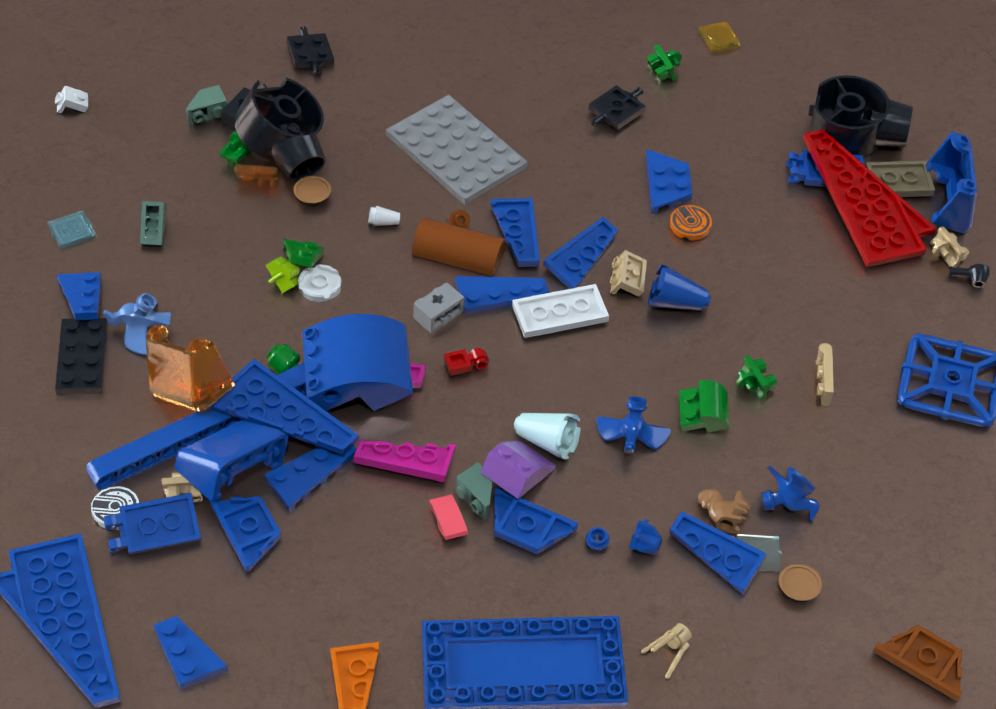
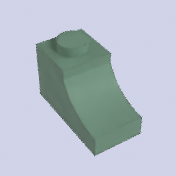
(153, 222)

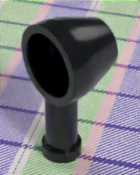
(978, 274)

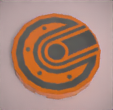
(690, 222)

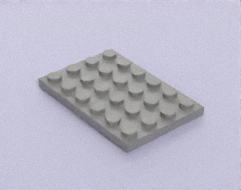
(456, 149)

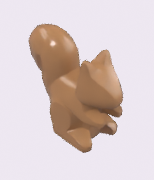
(724, 513)

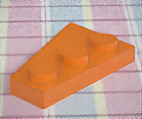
(354, 673)

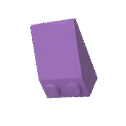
(516, 467)

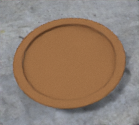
(312, 189)
(800, 582)

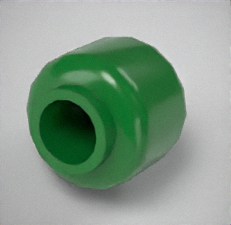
(282, 358)

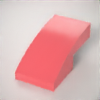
(448, 517)

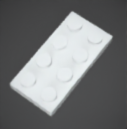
(560, 311)

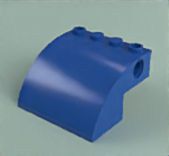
(357, 358)

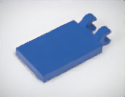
(807, 169)
(154, 524)

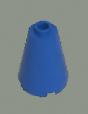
(677, 291)

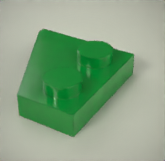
(303, 253)

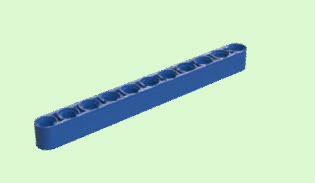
(167, 441)

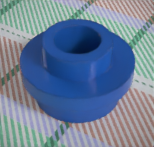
(600, 534)

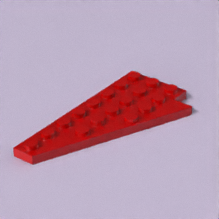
(875, 215)

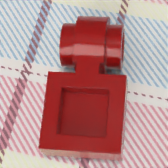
(459, 362)

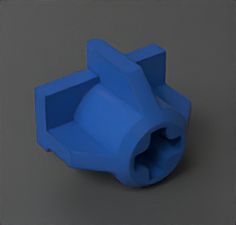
(646, 538)

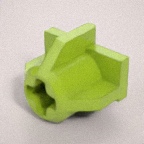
(283, 273)

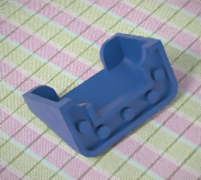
(955, 168)
(222, 455)

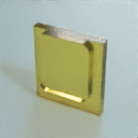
(719, 36)

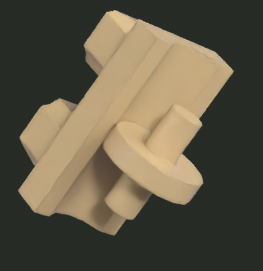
(947, 247)
(178, 485)

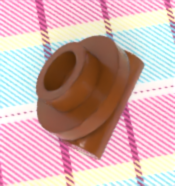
(459, 218)

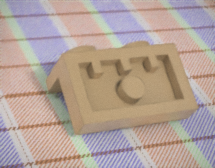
(628, 273)

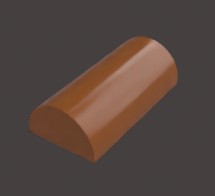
(458, 246)

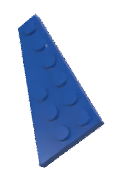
(272, 402)

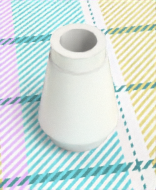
(383, 217)

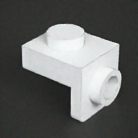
(71, 98)

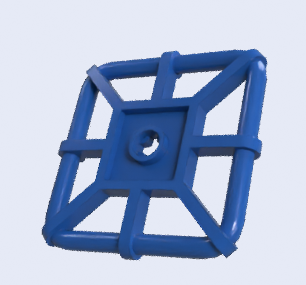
(940, 384)

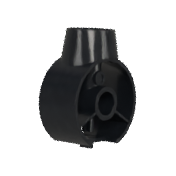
(860, 115)
(271, 126)

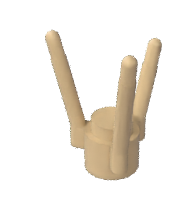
(675, 638)

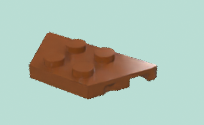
(926, 658)

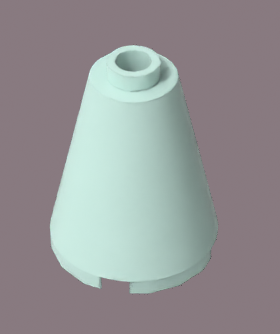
(550, 431)

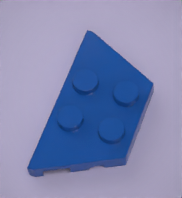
(667, 180)
(528, 523)
(247, 527)

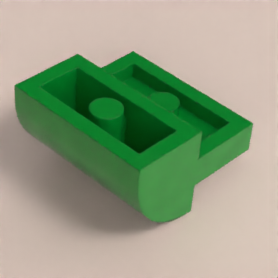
(704, 407)

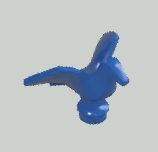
(633, 427)
(791, 493)

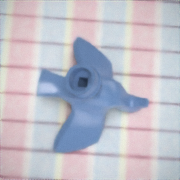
(138, 318)

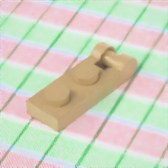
(825, 373)

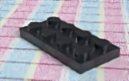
(81, 356)

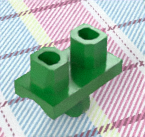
(668, 62)
(234, 150)
(753, 379)

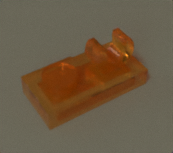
(247, 172)

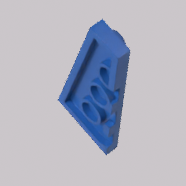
(519, 228)
(580, 254)
(496, 292)

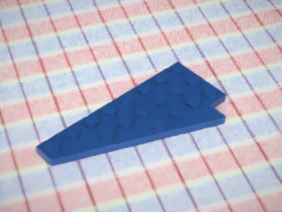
(59, 605)

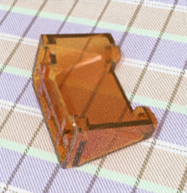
(188, 375)

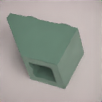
(206, 105)
(475, 489)

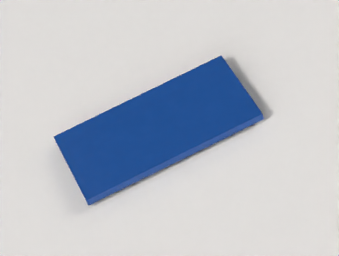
(524, 663)

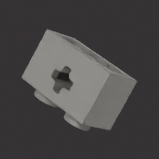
(438, 307)

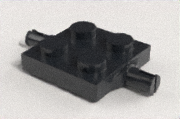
(310, 51)
(617, 107)

